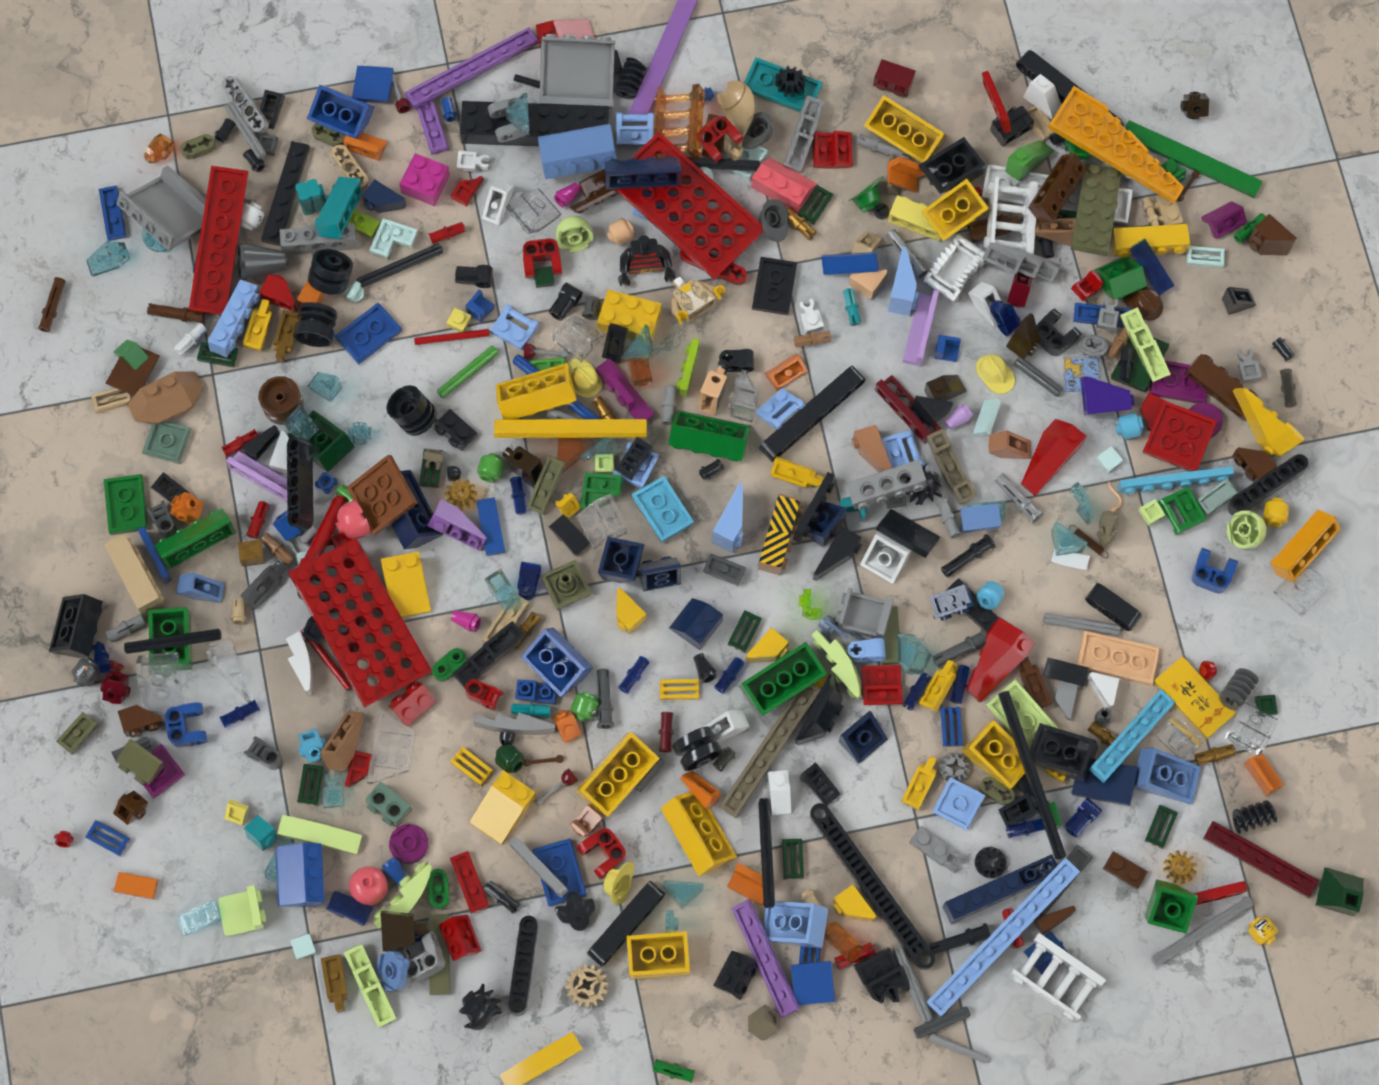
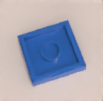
(373, 84)
(813, 982)

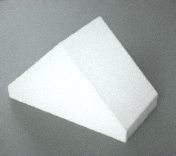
(1104, 687)

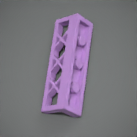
(920, 328)
(259, 475)

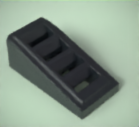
(276, 111)
(638, 442)
(259, 444)
(164, 477)
(825, 780)

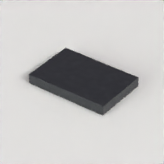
(774, 286)
(908, 533)

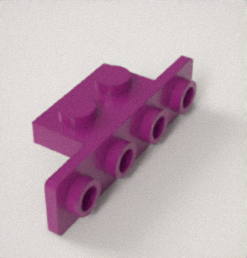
(624, 391)

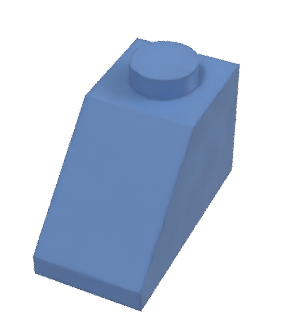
(199, 588)

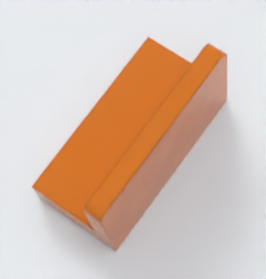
(366, 145)
(904, 173)
(1263, 774)
(747, 883)

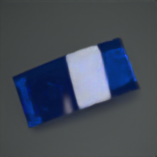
(348, 907)

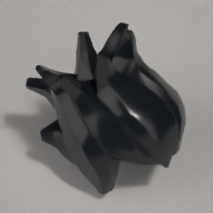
(929, 491)
(479, 1008)

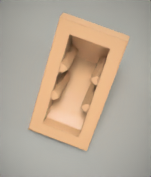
(868, 282)

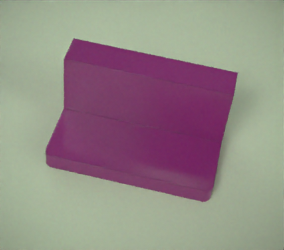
(1225, 219)

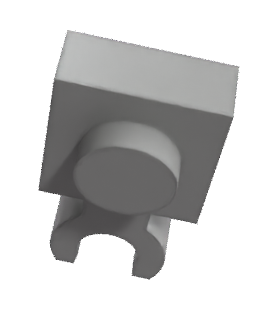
(1108, 317)
(1248, 369)

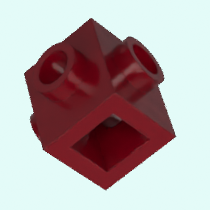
(115, 687)

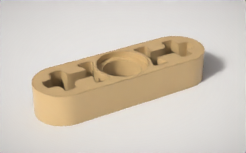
(349, 159)

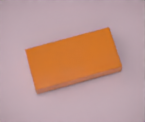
(136, 885)

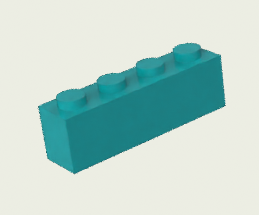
(338, 207)

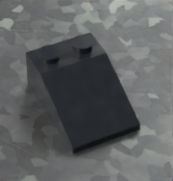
(953, 166)
(1063, 752)

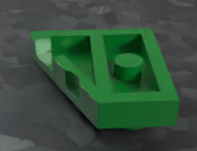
(599, 485)

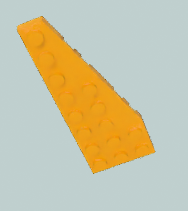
(1098, 132)

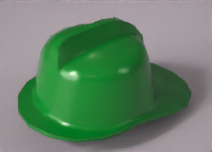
(868, 197)

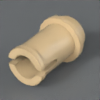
(238, 611)
(809, 897)

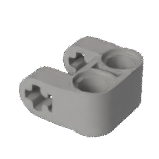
(507, 132)
(423, 961)

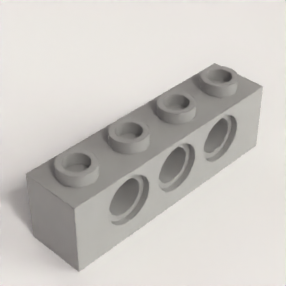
(306, 240)
(876, 481)

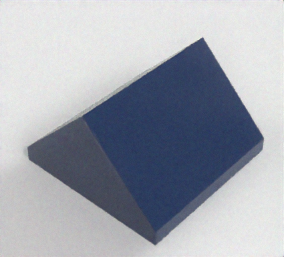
(828, 521)
(863, 737)

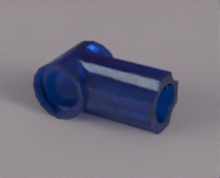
(1085, 814)

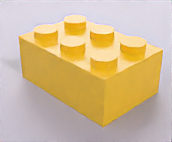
(629, 312)
(658, 955)

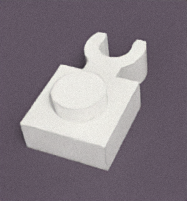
(469, 161)
(811, 319)

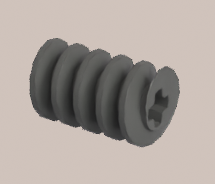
(1238, 688)

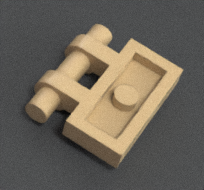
(1168, 212)

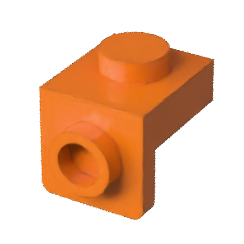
(567, 725)

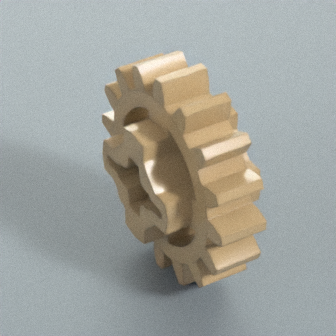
(595, 982)

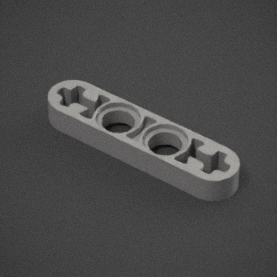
(245, 104)
(538, 867)

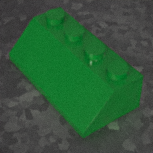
(709, 435)
(195, 538)
(783, 679)

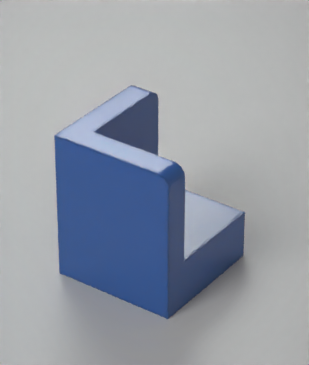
(479, 306)
(947, 348)
(287, 531)

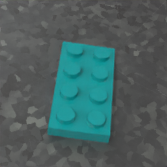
(762, 84)

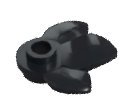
(576, 908)

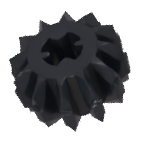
(790, 75)

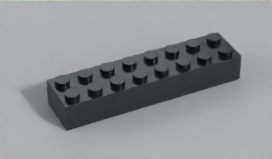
(544, 119)

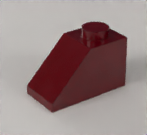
(1019, 290)

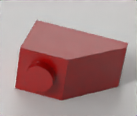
(278, 293)

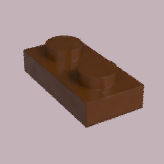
(1125, 870)

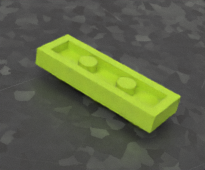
(688, 367)

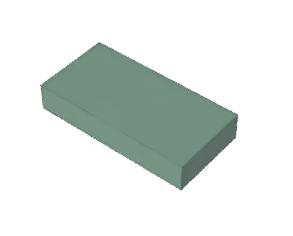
(1217, 496)

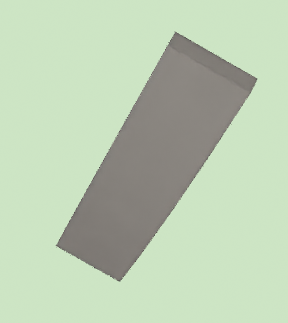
(803, 133)
(1021, 261)
(520, 726)

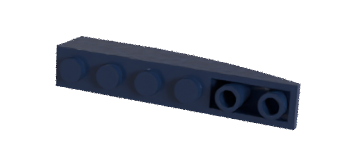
(998, 889)

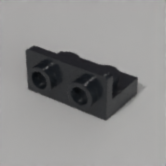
(455, 429)

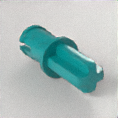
(851, 306)
(532, 709)

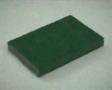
(1138, 376)

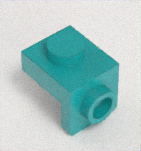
(847, 503)

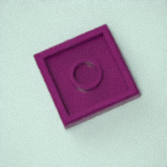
(169, 774)

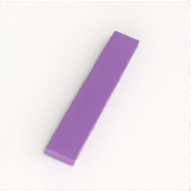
(765, 958)

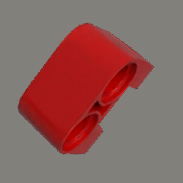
(715, 134)
(541, 255)
(607, 848)

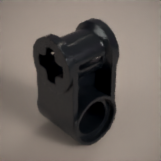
(737, 360)

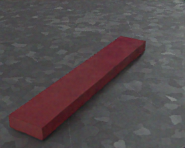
(1260, 859)

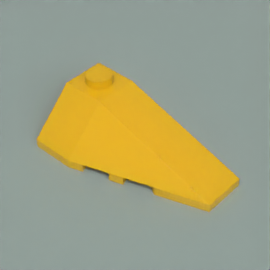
(1268, 430)

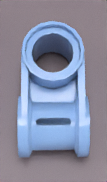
(870, 650)

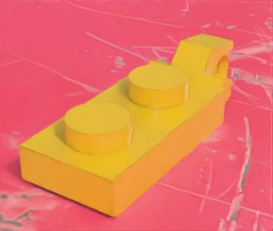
(258, 326)
(795, 473)
(939, 686)
(920, 784)

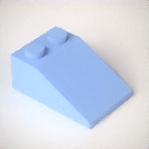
(903, 293)
(728, 530)
(796, 923)

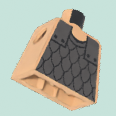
(712, 391)

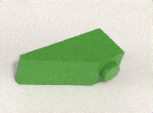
(1026, 159)

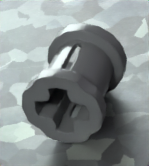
(588, 313)

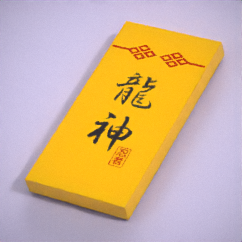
(1194, 697)

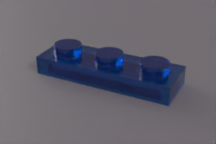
(1152, 267)

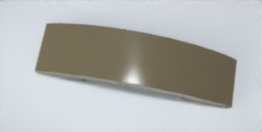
(950, 467)

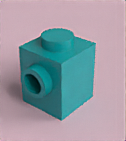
(260, 833)

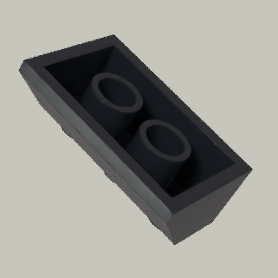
(76, 626)

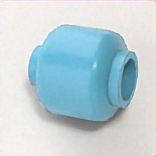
(1130, 426)
(990, 595)

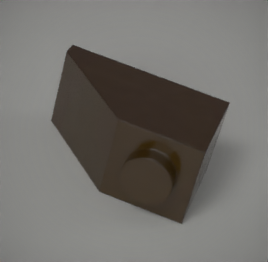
(1025, 338)
(944, 387)

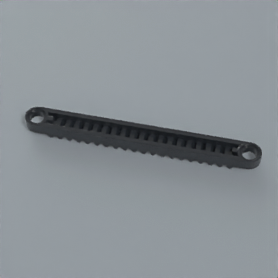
(872, 886)

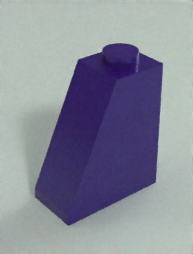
(1104, 397)

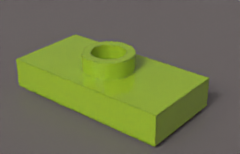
(364, 223)

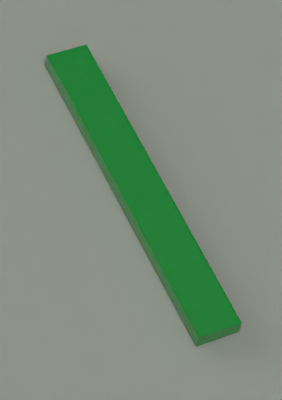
(1195, 160)

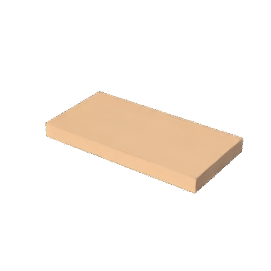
(1118, 657)

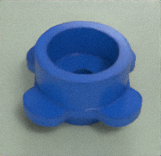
(325, 477)

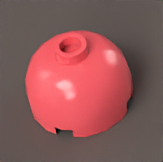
(352, 521)
(368, 886)

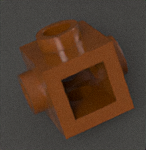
(130, 807)

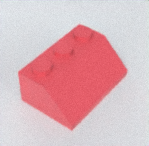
(782, 184)

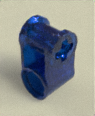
(1005, 317)
(528, 577)

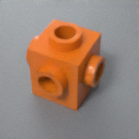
(186, 507)

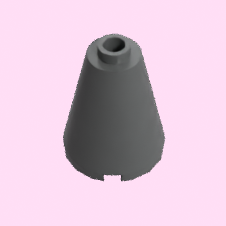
(259, 261)

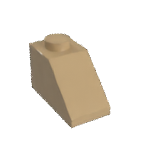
(866, 243)

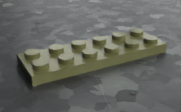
(1096, 210)

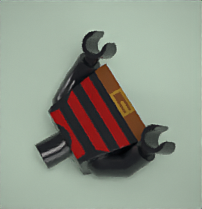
(643, 257)

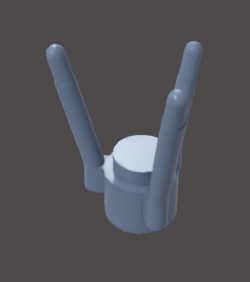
(830, 626)

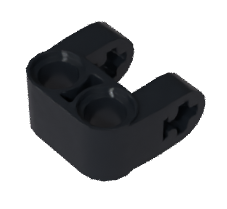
(1055, 336)

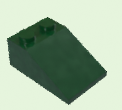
(328, 443)

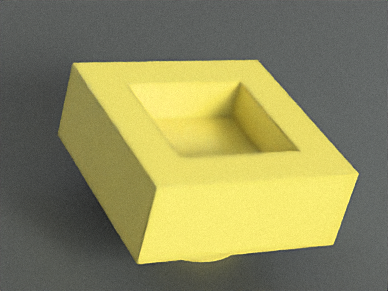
(458, 320)
(236, 812)

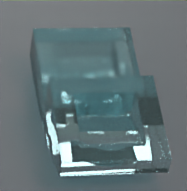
(1084, 507)

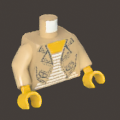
(693, 298)

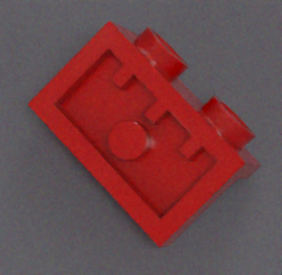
(460, 937)

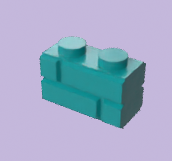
(310, 196)

